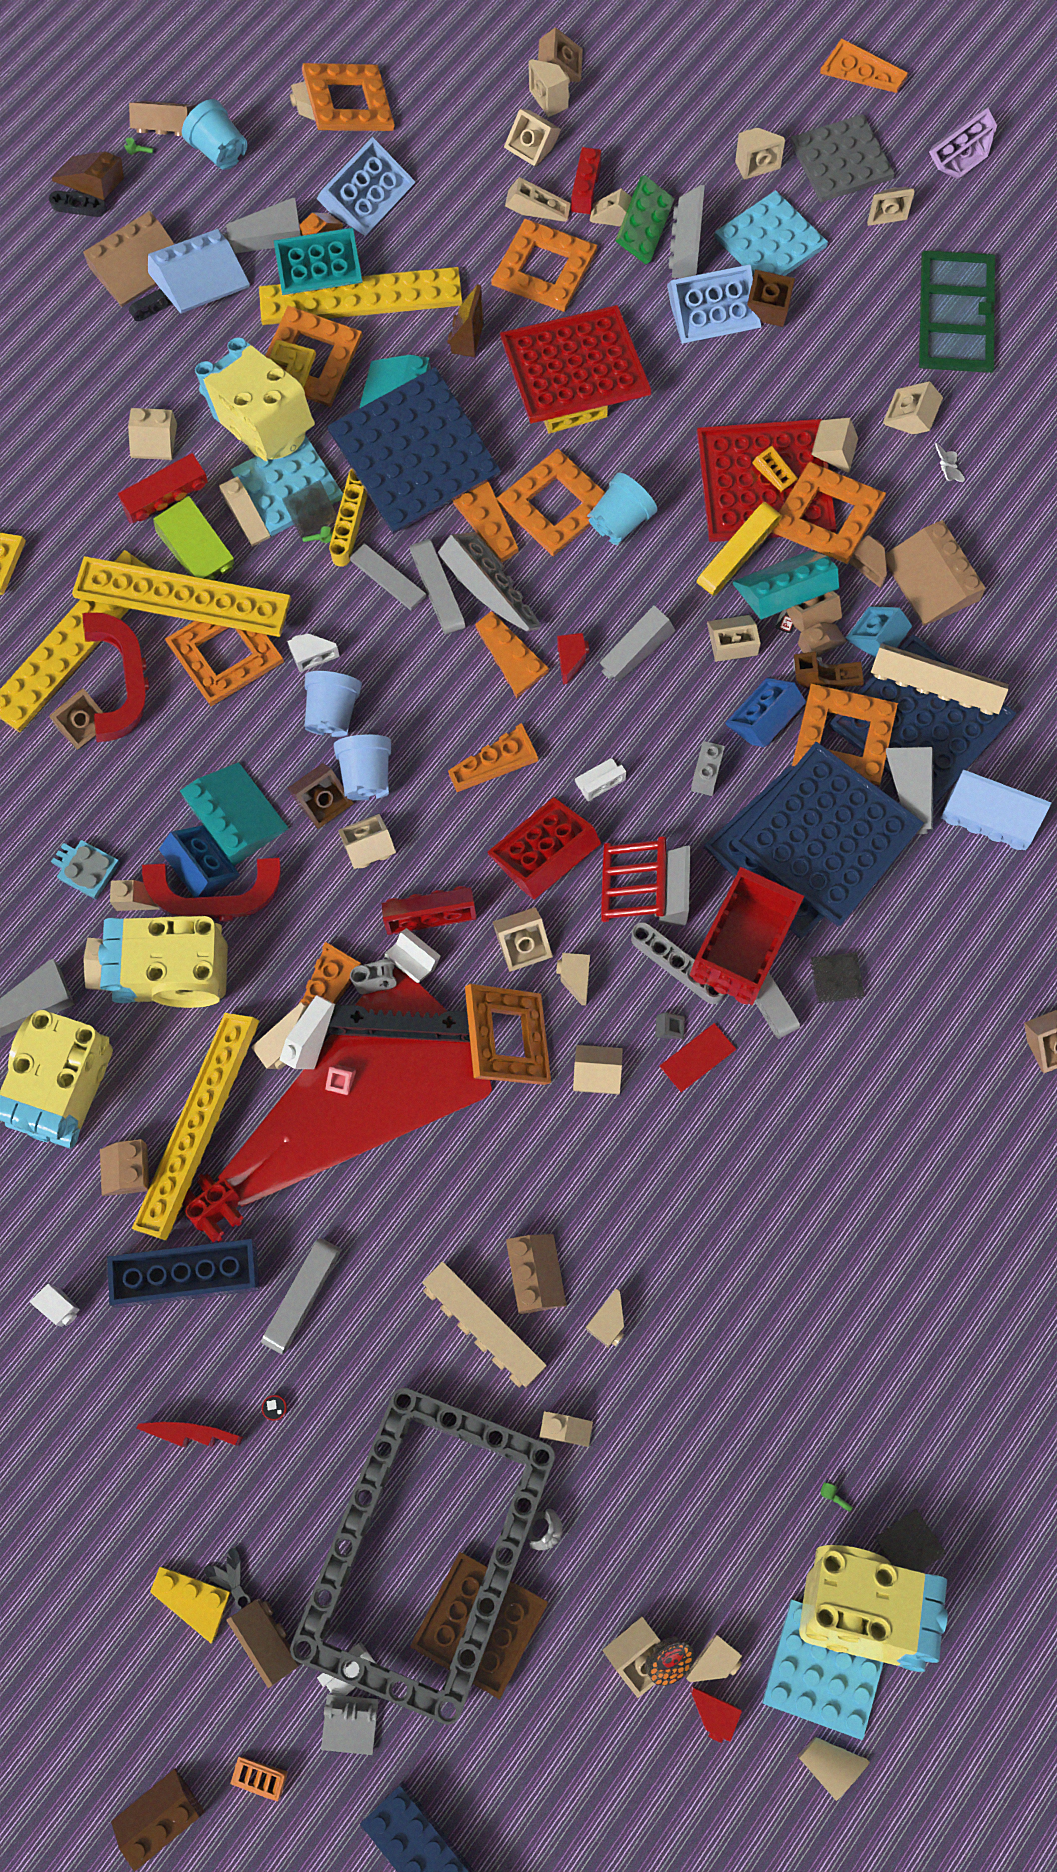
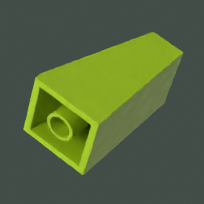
(193, 540)

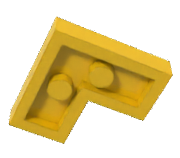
(295, 357)

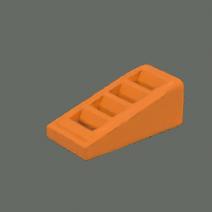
(274, 1794)

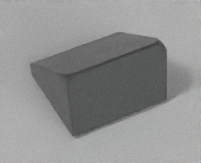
(669, 1026)

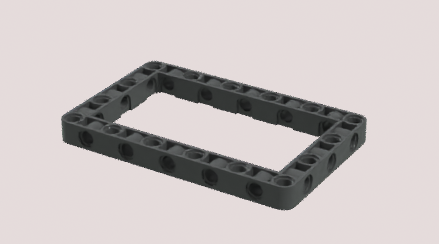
(354, 1527)

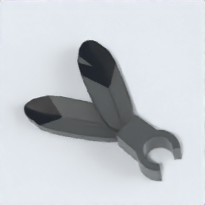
(230, 1579)

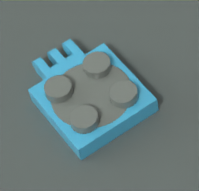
(85, 868)

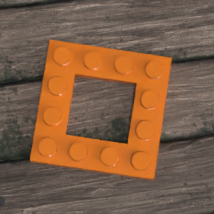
(320, 75)
(531, 234)
(344, 342)
(553, 467)
(840, 545)
(213, 687)
(877, 711)
(481, 1003)

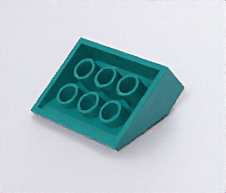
(317, 261)
(391, 373)
(788, 583)
(234, 812)

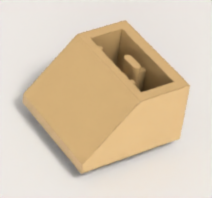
(734, 638)

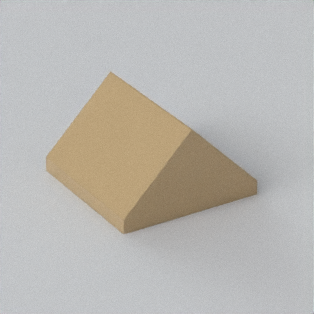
(836, 442)
(597, 1069)

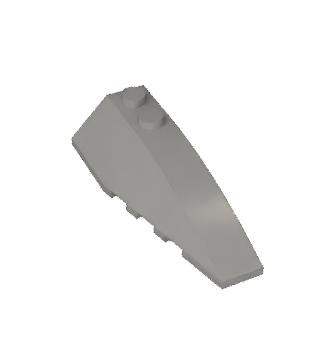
(483, 575)

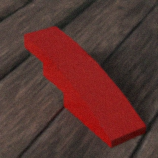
(182, 1432)

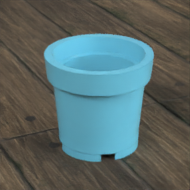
(214, 134)
(621, 508)

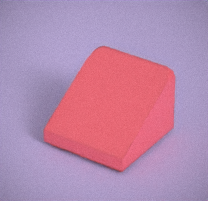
(340, 1079)

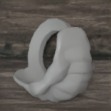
(554, 1531)

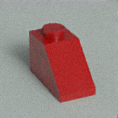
(572, 654)
(716, 1715)

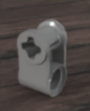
(373, 976)

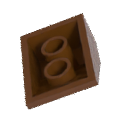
(91, 173)
(468, 325)

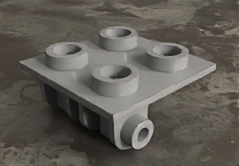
(349, 1724)

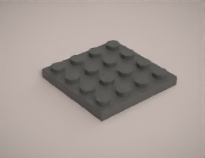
(841, 158)

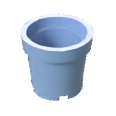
(330, 702)
(364, 765)

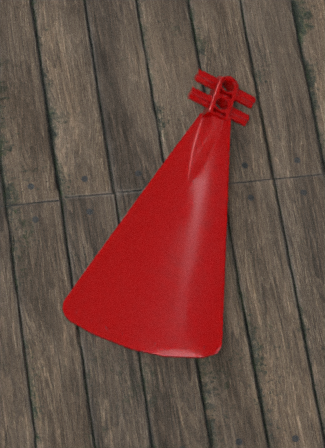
(311, 1129)

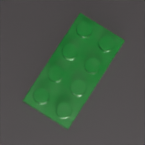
(644, 219)

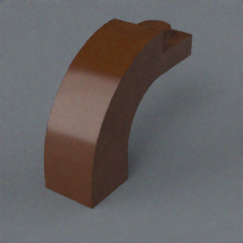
(834, 676)

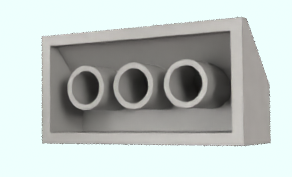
(687, 234)

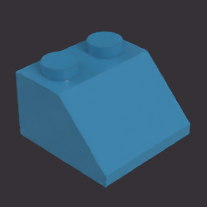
(879, 626)

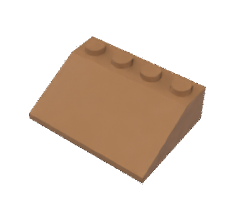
(123, 257)
(934, 573)

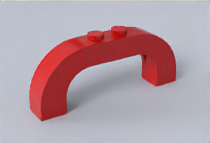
(114, 631)
(222, 907)

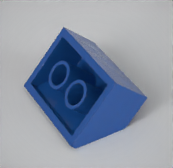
(766, 711)
(198, 861)

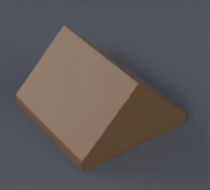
(76, 718)

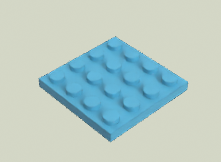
(771, 237)
(277, 478)
(821, 1683)

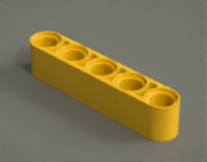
(348, 524)
(739, 549)

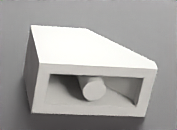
(311, 651)
(55, 1305)

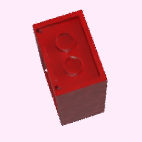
(746, 936)

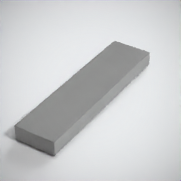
(388, 577)

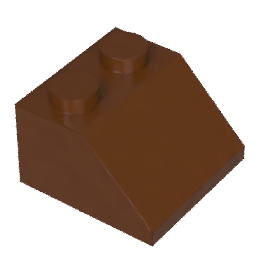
(770, 297)
(320, 795)

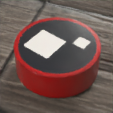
(274, 1408)

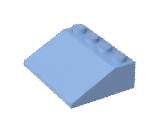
(366, 188)
(197, 271)
(713, 304)
(995, 810)

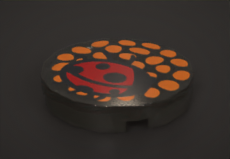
(669, 1661)

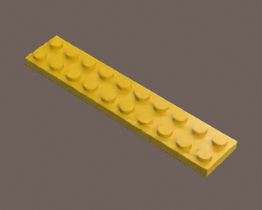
(373, 296)
(181, 596)
(53, 660)
(195, 1126)

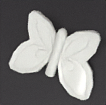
(948, 464)

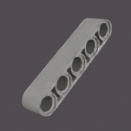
(437, 586)
(665, 960)
(776, 1009)
(301, 1296)

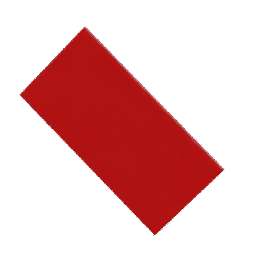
(697, 1057)

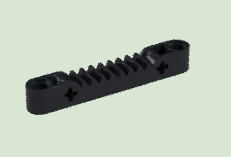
(347, 1021)

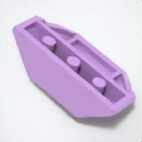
(965, 145)

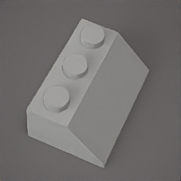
(676, 887)

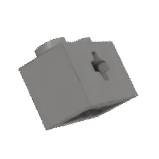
(707, 768)

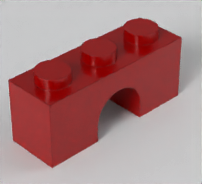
(585, 180)

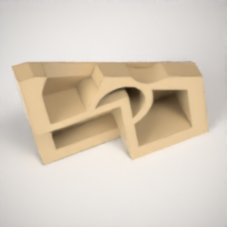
(832, 1765)

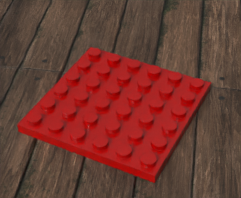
(574, 364)
(737, 488)

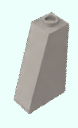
(263, 227)
(637, 644)
(914, 781)
(39, 991)

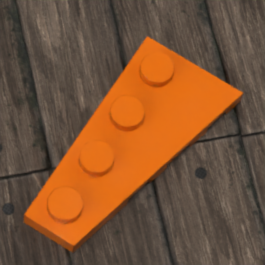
(862, 67)
(486, 518)
(514, 658)
(504, 756)
(330, 975)

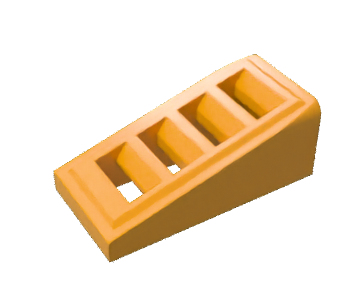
(776, 460)

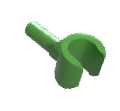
(132, 148)
(324, 536)
(828, 1491)

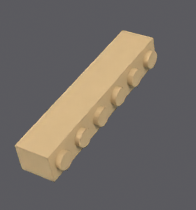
(940, 679)
(484, 1324)

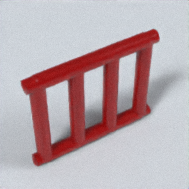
(658, 887)

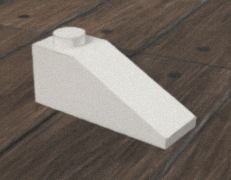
(307, 1036)

